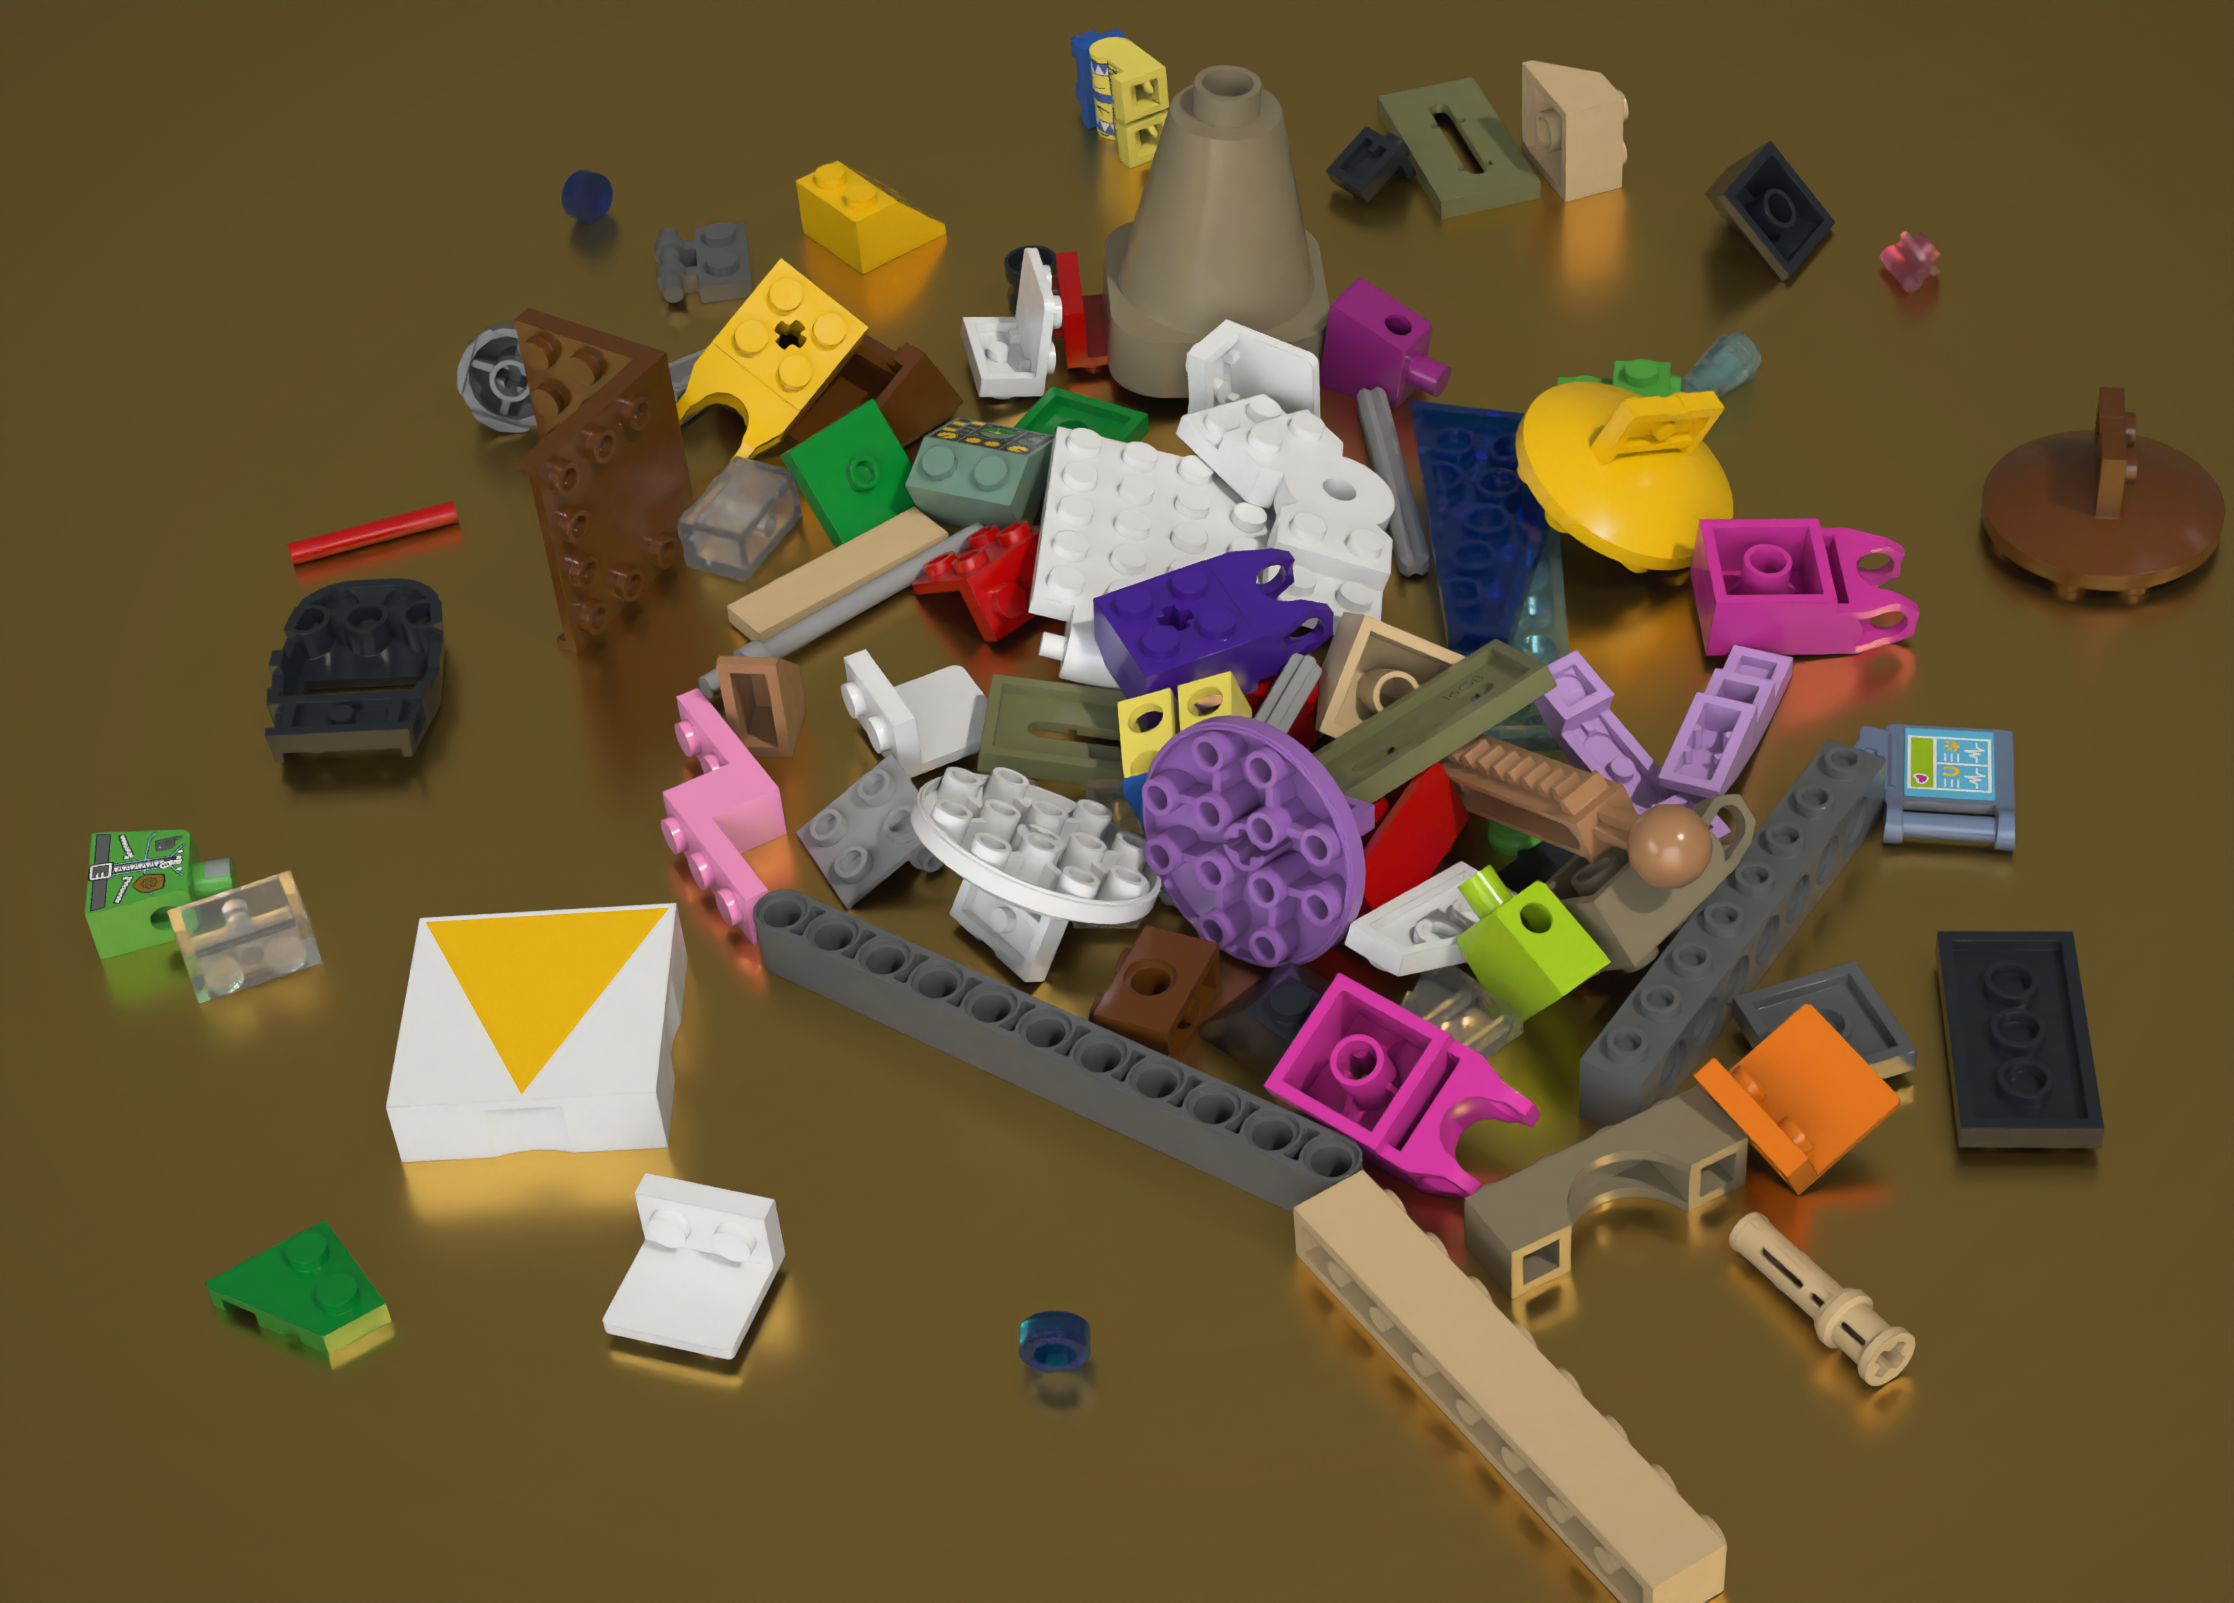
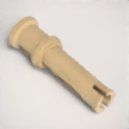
(1841, 1315)

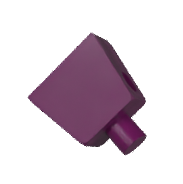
(1378, 344)

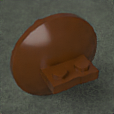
(2103, 506)

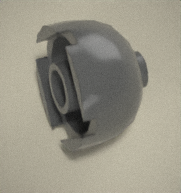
(495, 380)

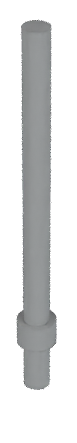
(843, 608)

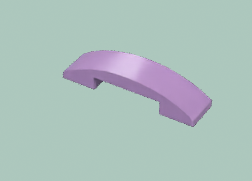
(1597, 740)

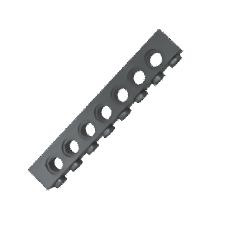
(1733, 936)

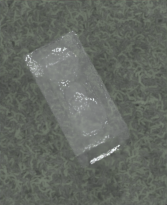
(739, 518)
(244, 936)

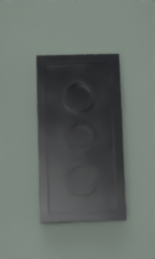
(2018, 1040)

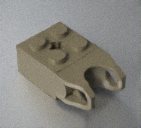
(1634, 917)

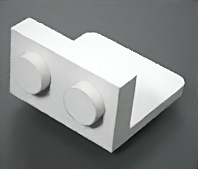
(1016, 353)
(1246, 363)
(920, 720)

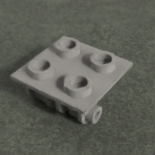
(867, 833)

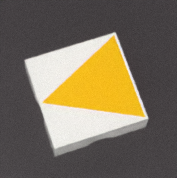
(539, 1033)

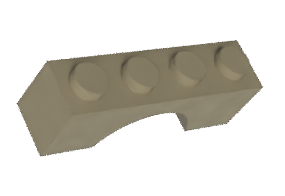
(1672, 1153)

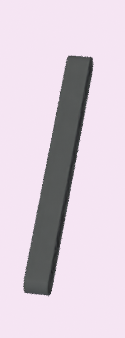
(1052, 1052)

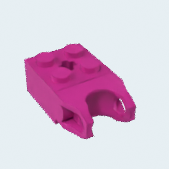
(1794, 587)
(1416, 1093)

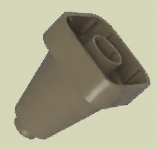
(1212, 238)

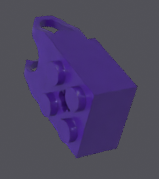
(1204, 625)

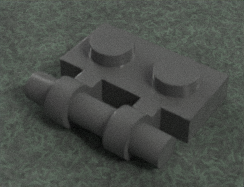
(711, 264)

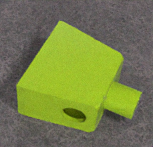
(1525, 944)

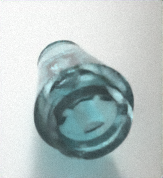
(1724, 366)

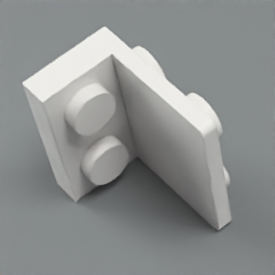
(699, 1269)

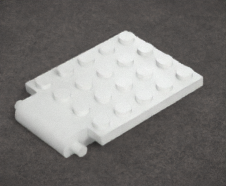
(1120, 519)

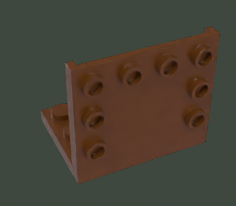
(605, 468)

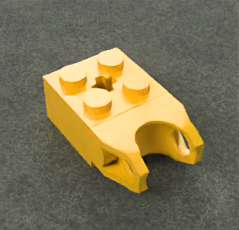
(758, 377)

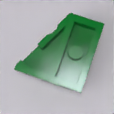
(305, 1290)

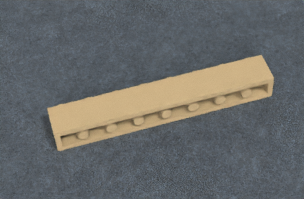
(1509, 1398)

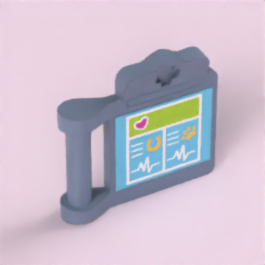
(1945, 773)

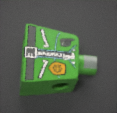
(140, 878)

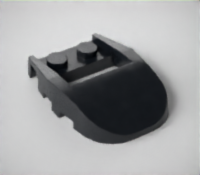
(353, 639)

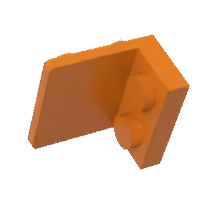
(1801, 1097)

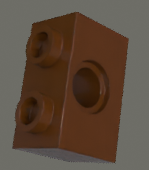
(1161, 991)

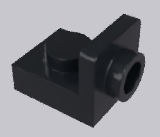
(1370, 163)

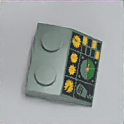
(980, 474)

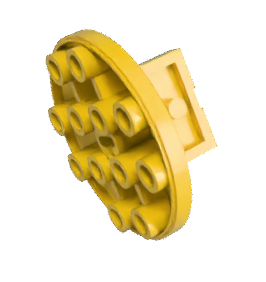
(1624, 470)

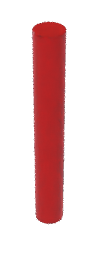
(373, 532)

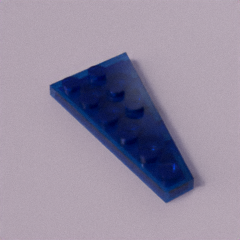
(1479, 520)

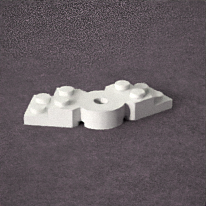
(1325, 504)

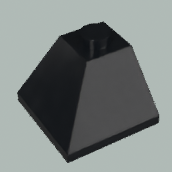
(1770, 209)
(1266, 1017)

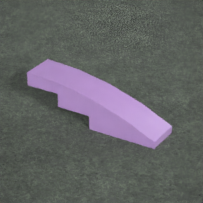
(1726, 722)

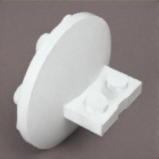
(1030, 863)

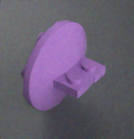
(1255, 840)

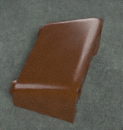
(901, 382)

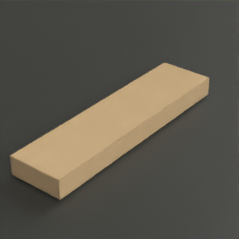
(833, 575)

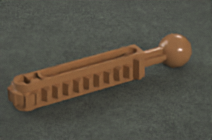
(1578, 811)

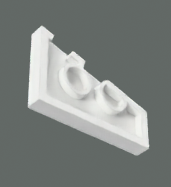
(1418, 926)

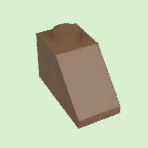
(763, 702)

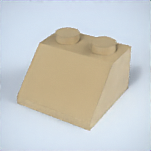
(1573, 128)
(1371, 669)

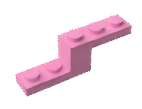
(721, 811)

